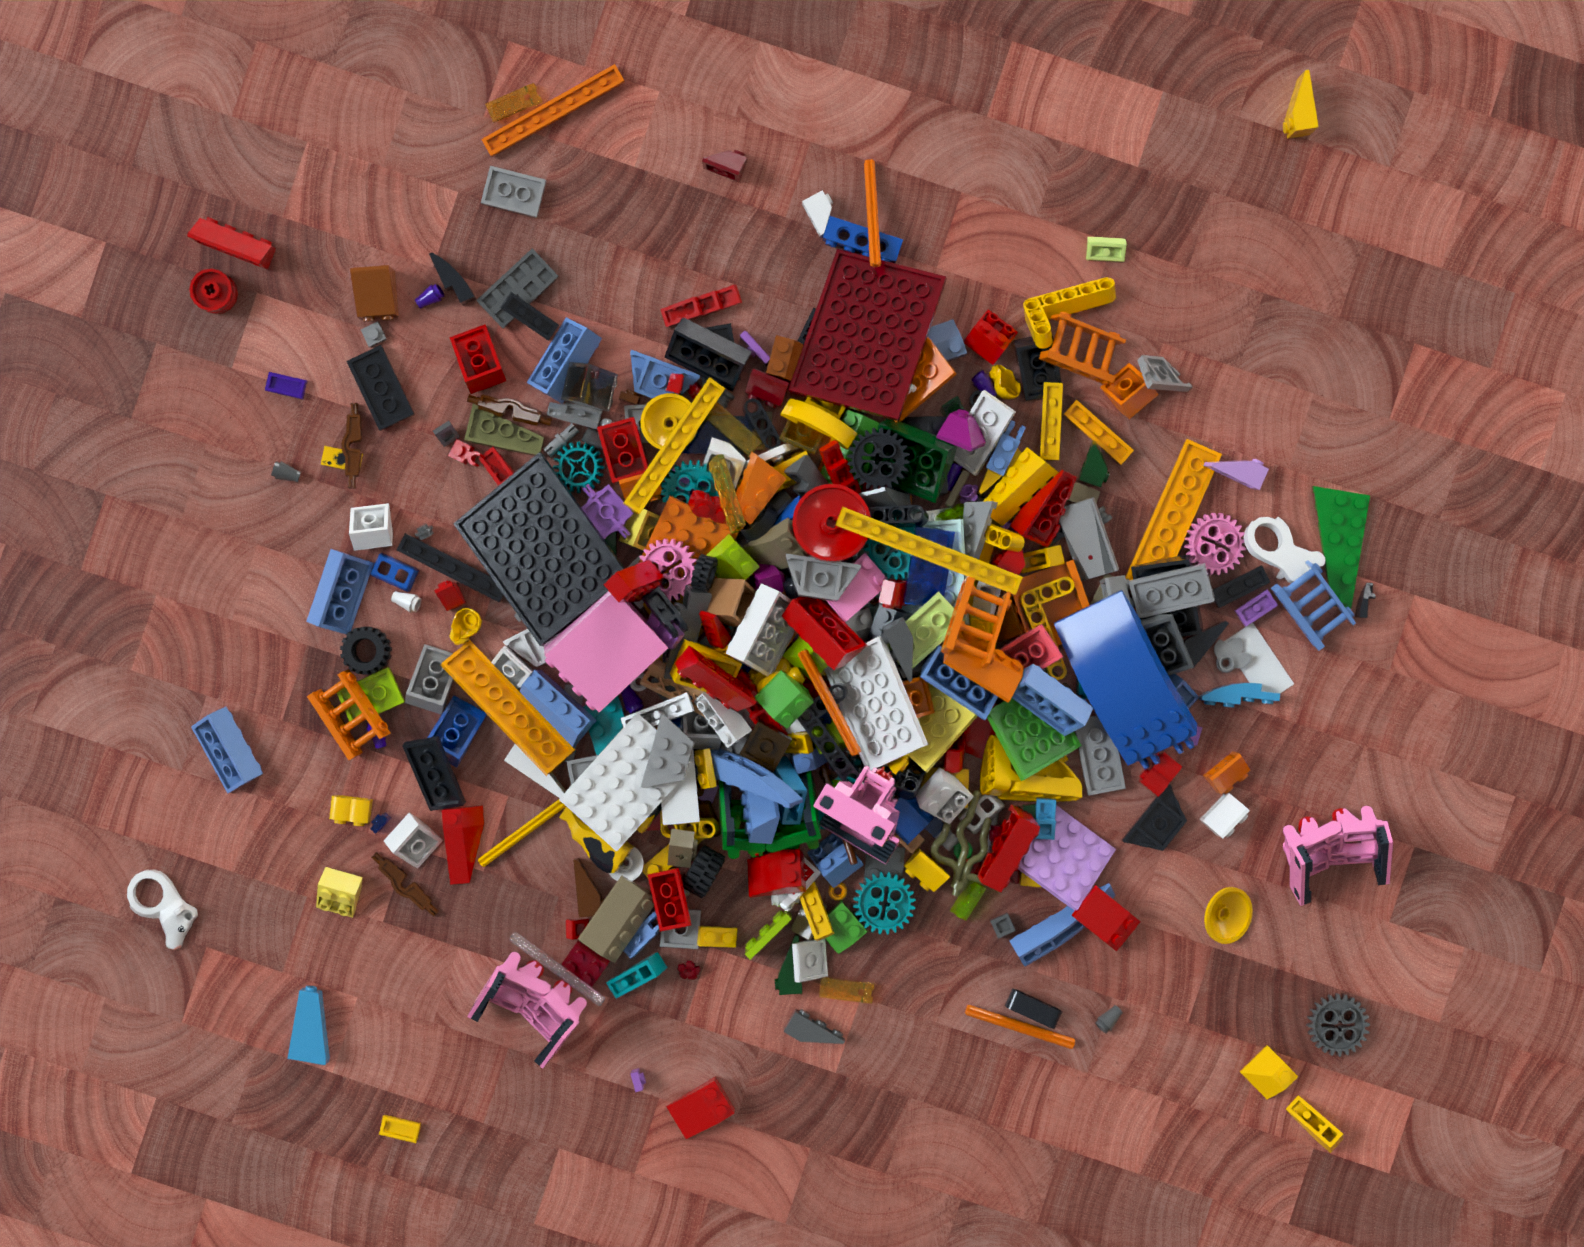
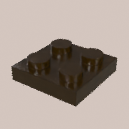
(765, 746)

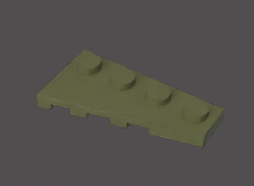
(501, 433)

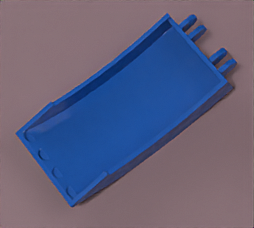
(1125, 680)

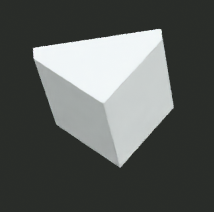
(512, 666)

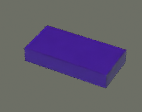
(286, 385)

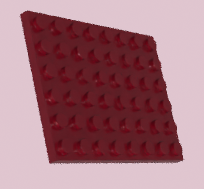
(867, 335)

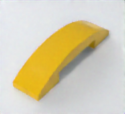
(819, 420)

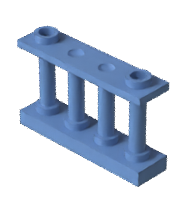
(1305, 622)

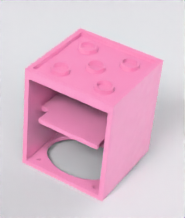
(604, 650)

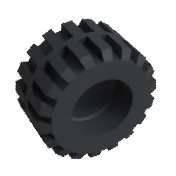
(349, 650)
(703, 871)

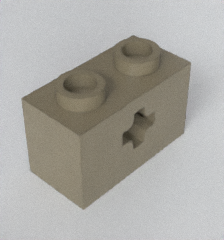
(682, 848)

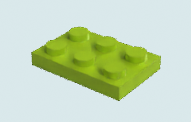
(379, 689)
(766, 933)

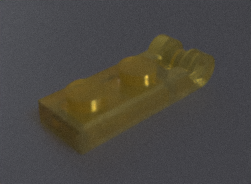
(513, 102)
(845, 990)

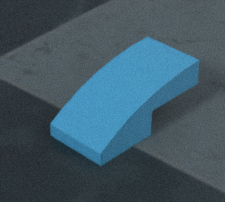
(1045, 818)

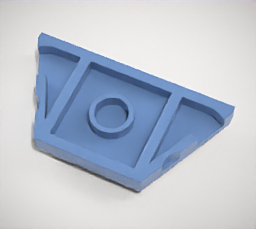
(653, 375)

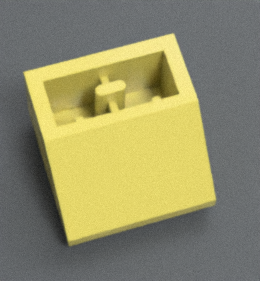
(338, 892)

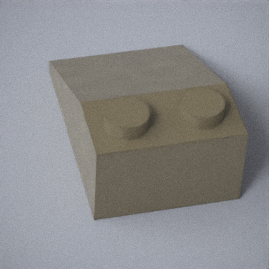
(774, 545)

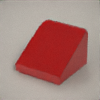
(575, 927)

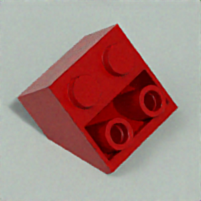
(990, 337)
(1009, 561)

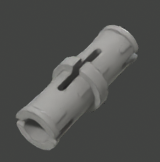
(561, 440)

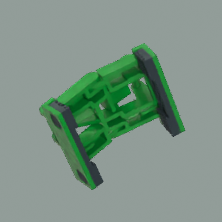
(786, 835)

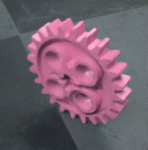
(1222, 527)
(659, 555)

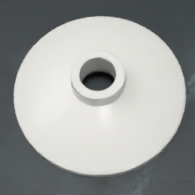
(634, 868)

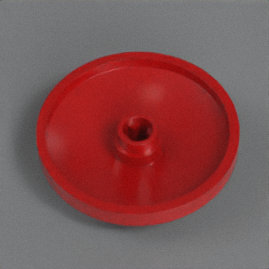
(816, 523)

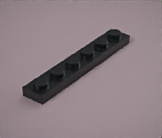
(449, 566)

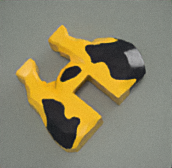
(595, 847)

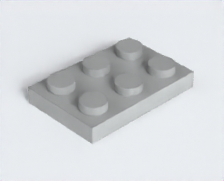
(513, 191)

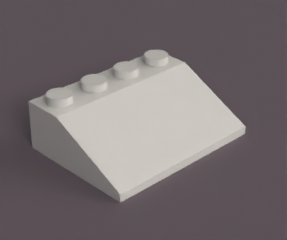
(763, 632)

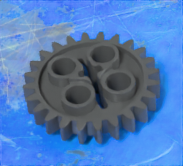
(1337, 1041)

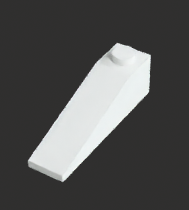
(671, 708)
(526, 766)

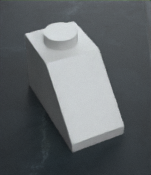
(819, 210)

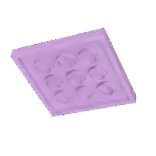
(1068, 863)

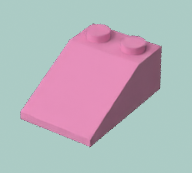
(861, 589)

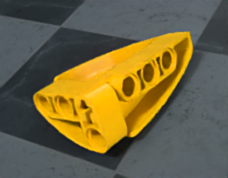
(1001, 779)

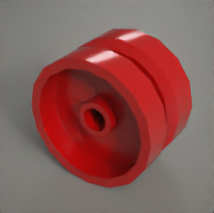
(203, 286)

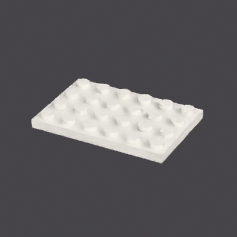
(877, 706)
(610, 789)

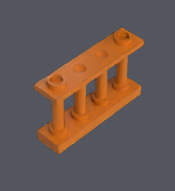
(1069, 361)
(957, 625)
(334, 723)

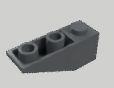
(901, 641)
(808, 1030)

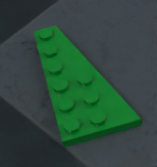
(1341, 534)

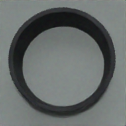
(762, 526)

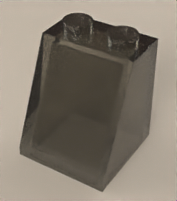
(589, 386)

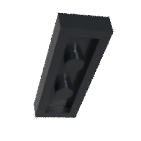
(529, 316)
(1240, 586)

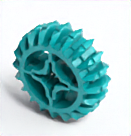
(584, 459)

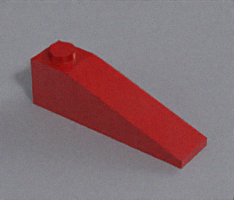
(1041, 515)
(462, 839)

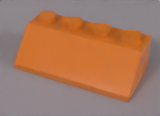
(998, 678)

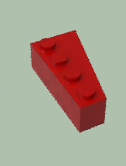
(634, 582)
(1008, 849)

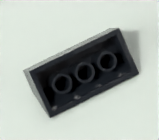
(707, 353)

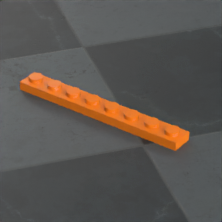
(553, 110)

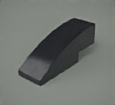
(452, 280)

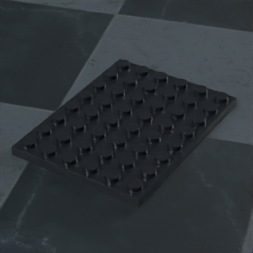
(540, 548)

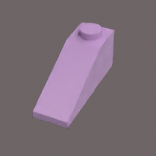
(1244, 472)

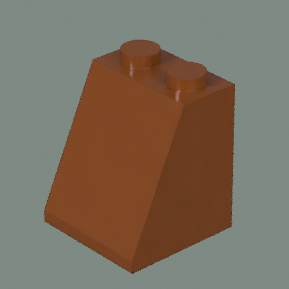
(375, 292)
(784, 358)

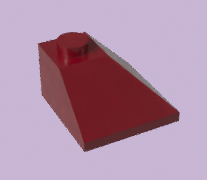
(726, 164)

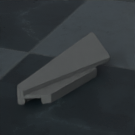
(805, 475)
(693, 603)

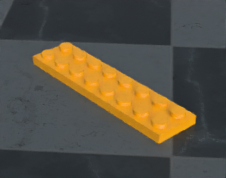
(1176, 505)
(507, 707)

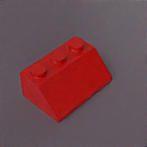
(669, 899)

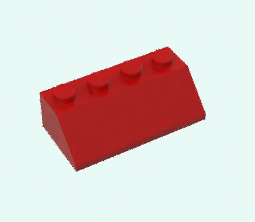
(232, 243)
(823, 631)
(714, 679)

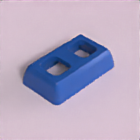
(395, 566)

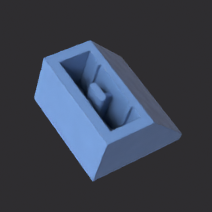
(833, 860)

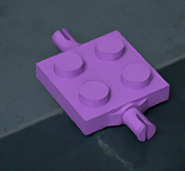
(607, 511)

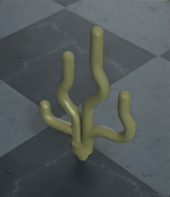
(960, 869)

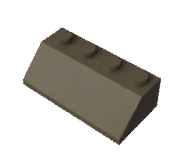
(617, 919)

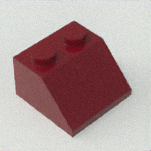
(766, 388)

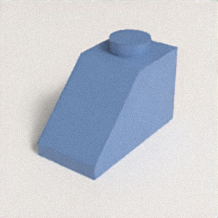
(807, 762)

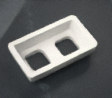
(999, 805)

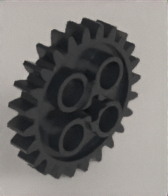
(876, 476)

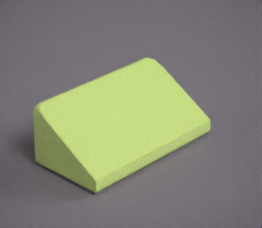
(1106, 249)

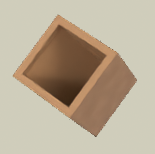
(730, 600)

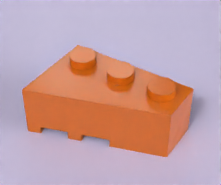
(757, 487)

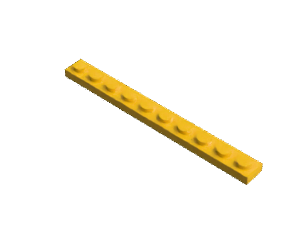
(928, 550)

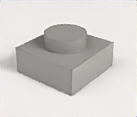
(373, 334)

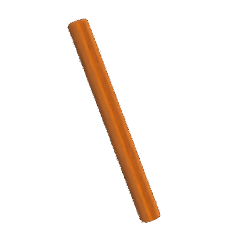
(872, 213)
(829, 702)
(1020, 1026)

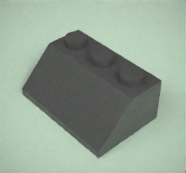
(1167, 642)

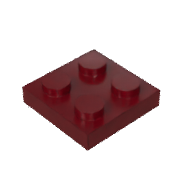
(585, 963)

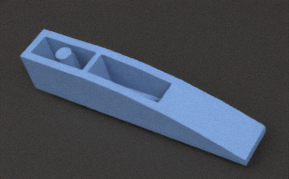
(753, 778)
(1049, 933)

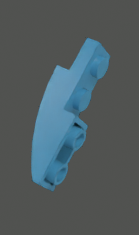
(1232, 694)

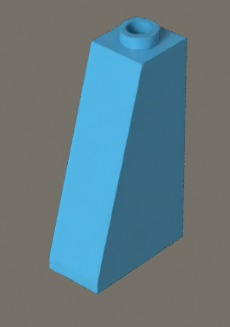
(787, 774)
(309, 1030)

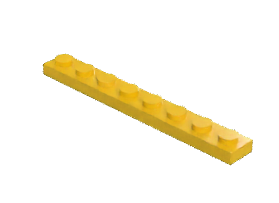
(674, 446)

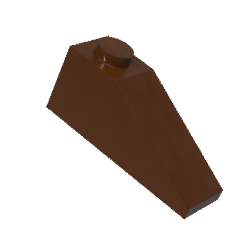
(588, 894)

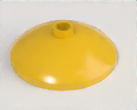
(659, 411)
(1228, 915)

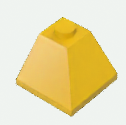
(1268, 1073)

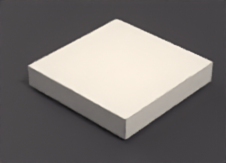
(809, 960)

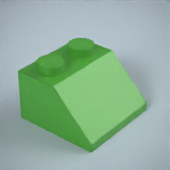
(784, 699)
(845, 926)

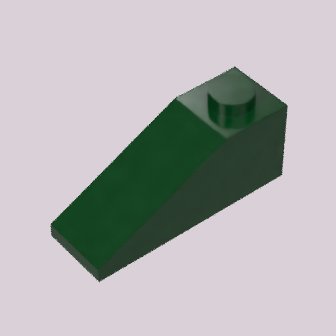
(786, 981)

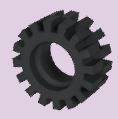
(704, 572)

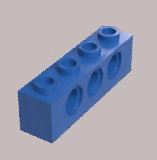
(855, 232)

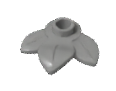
(1233, 653)

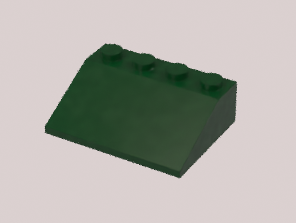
(928, 458)

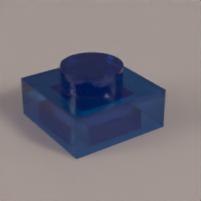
(379, 822)

